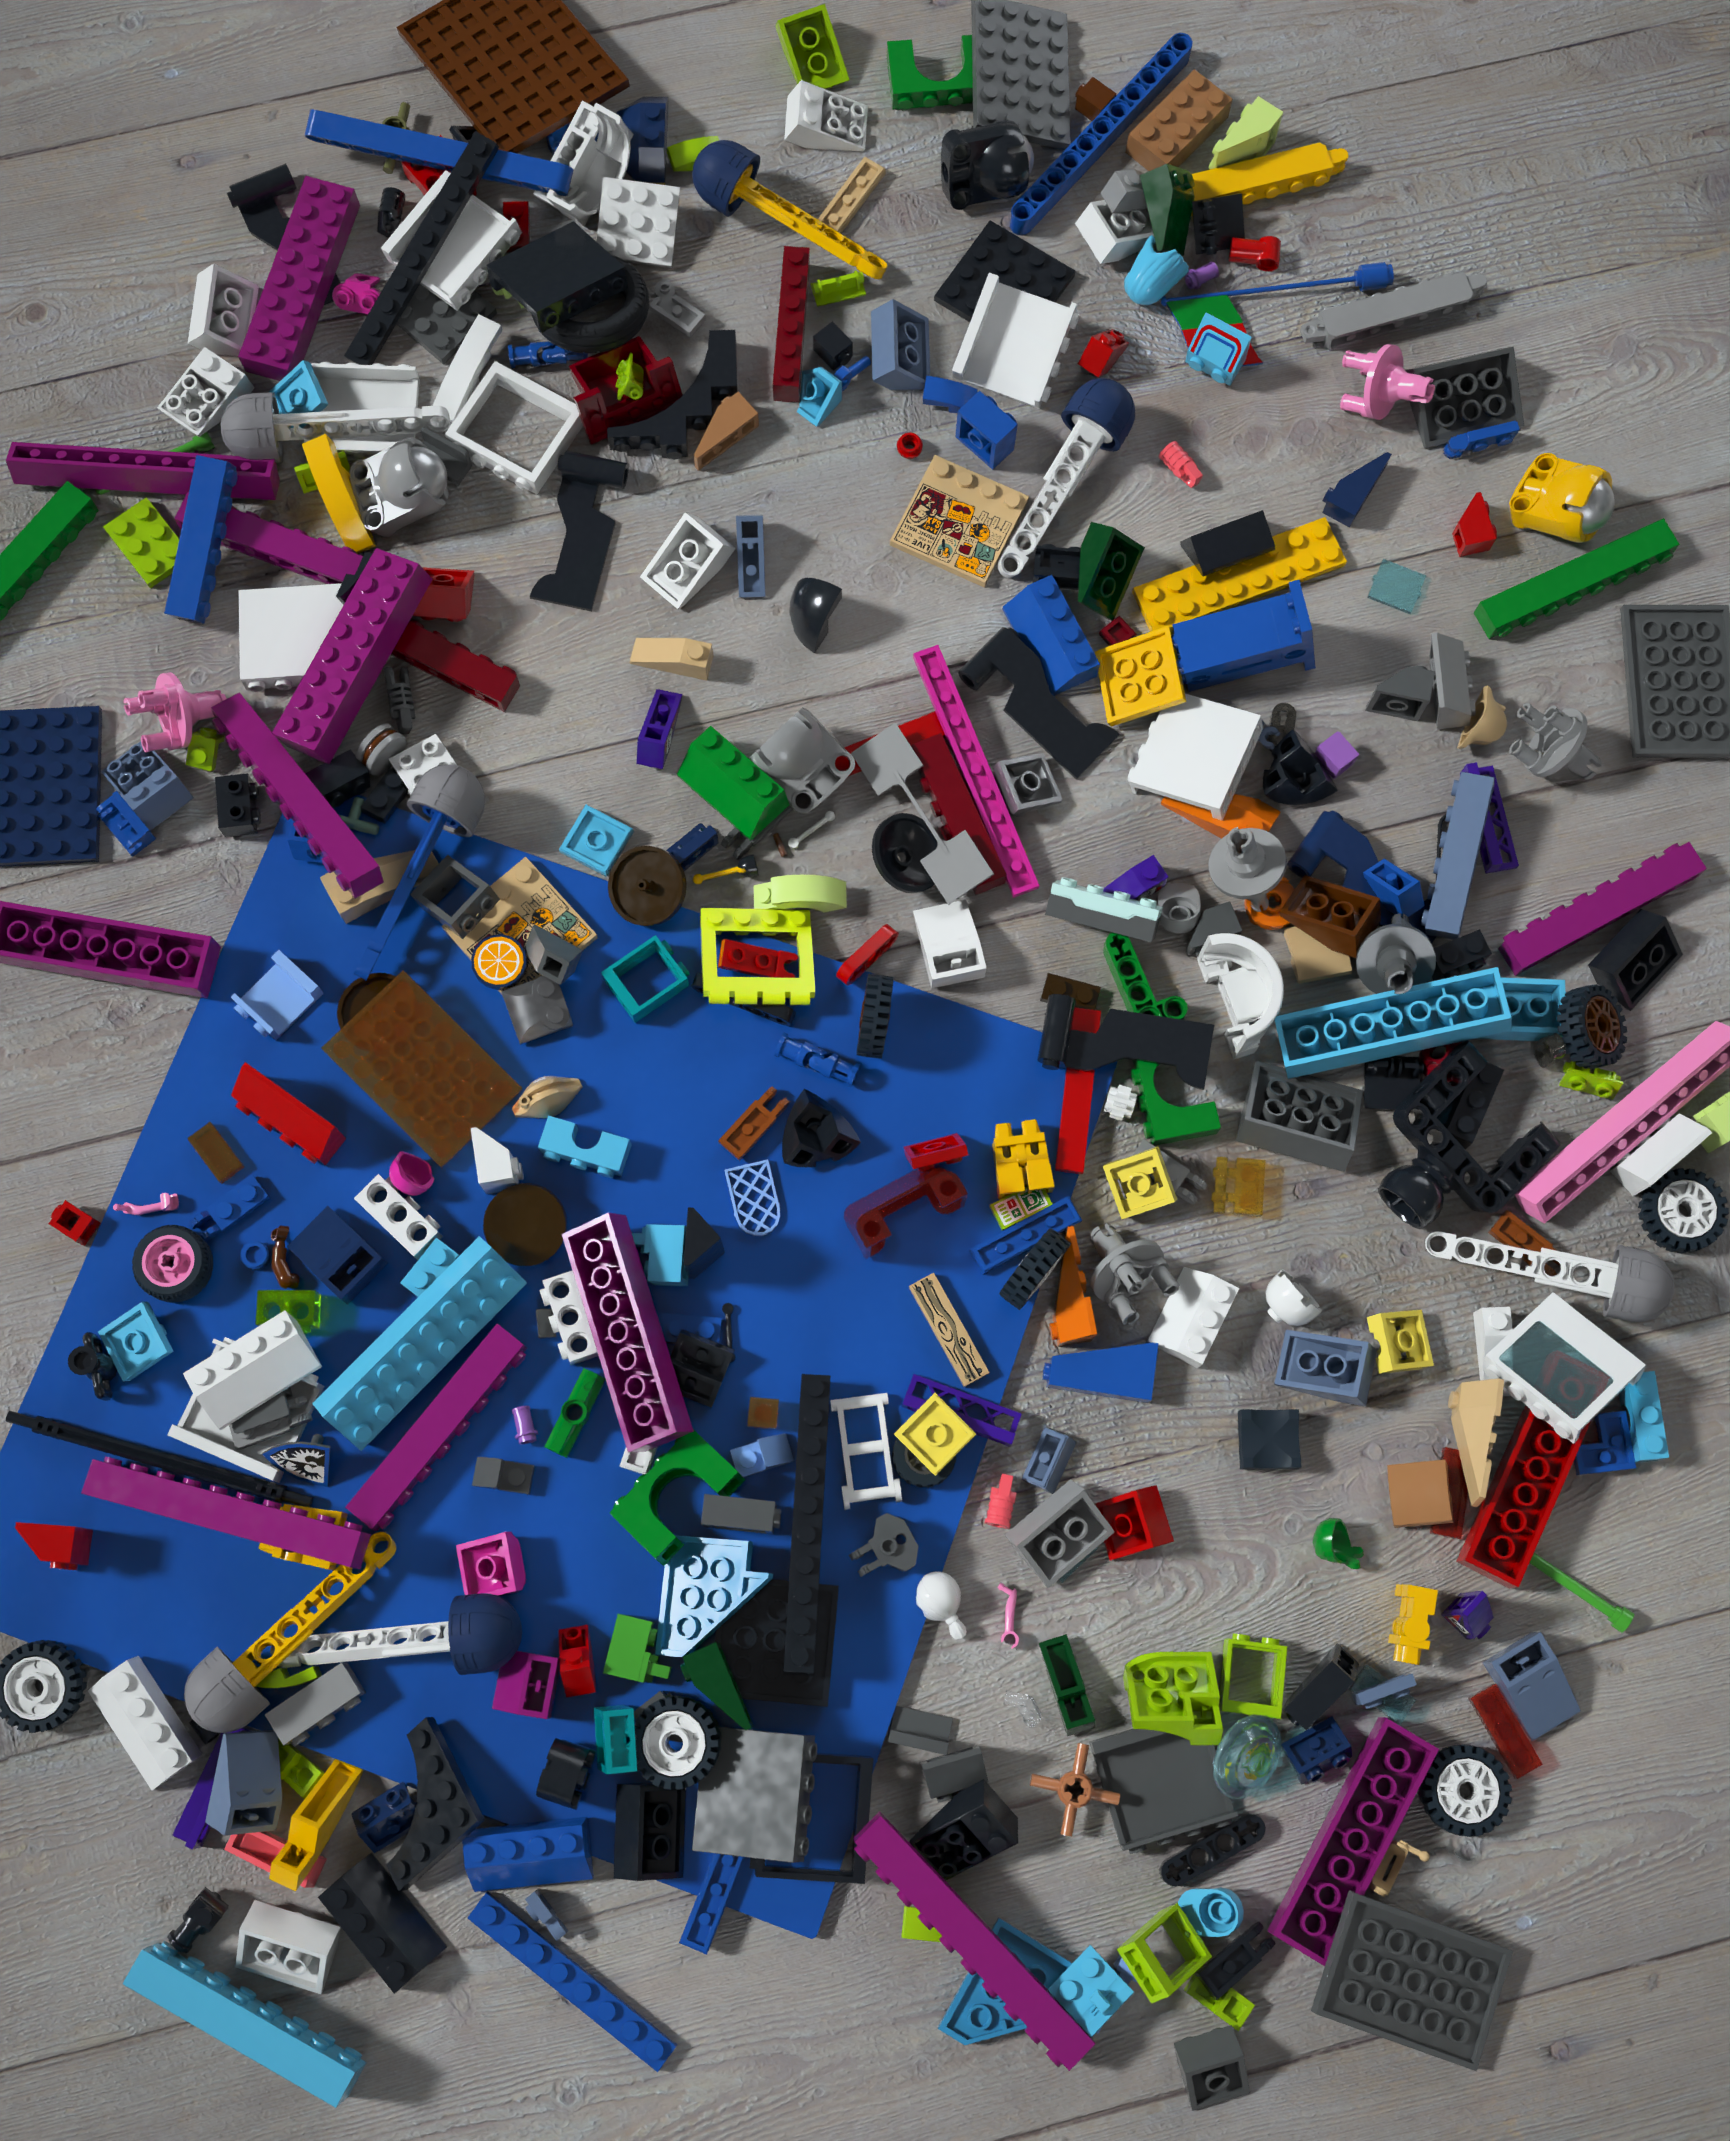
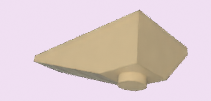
(392, 870)
(1472, 1417)

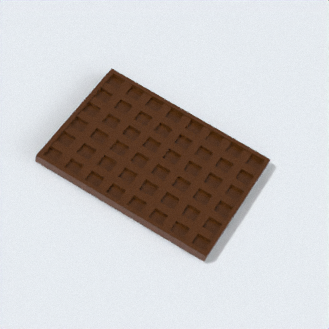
(513, 65)

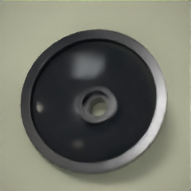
(909, 839)

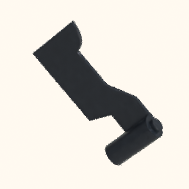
(259, 210)
(586, 530)
(1034, 706)
(1125, 1037)

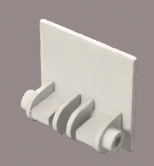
(419, 759)

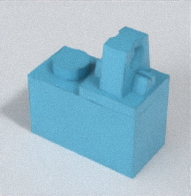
(666, 1253)

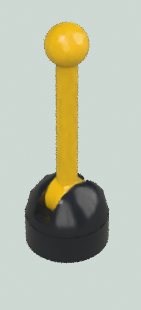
(746, 867)

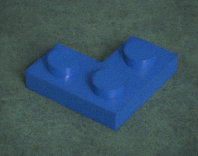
(1614, 1447)

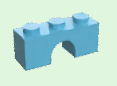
(607, 1156)
(1646, 1419)

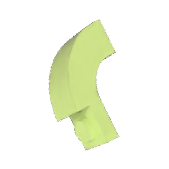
(801, 891)

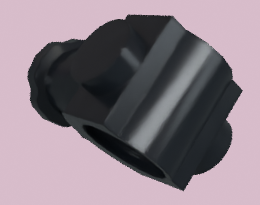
(198, 1920)

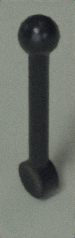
(728, 1310)

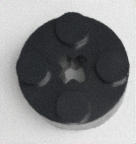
(565, 1773)

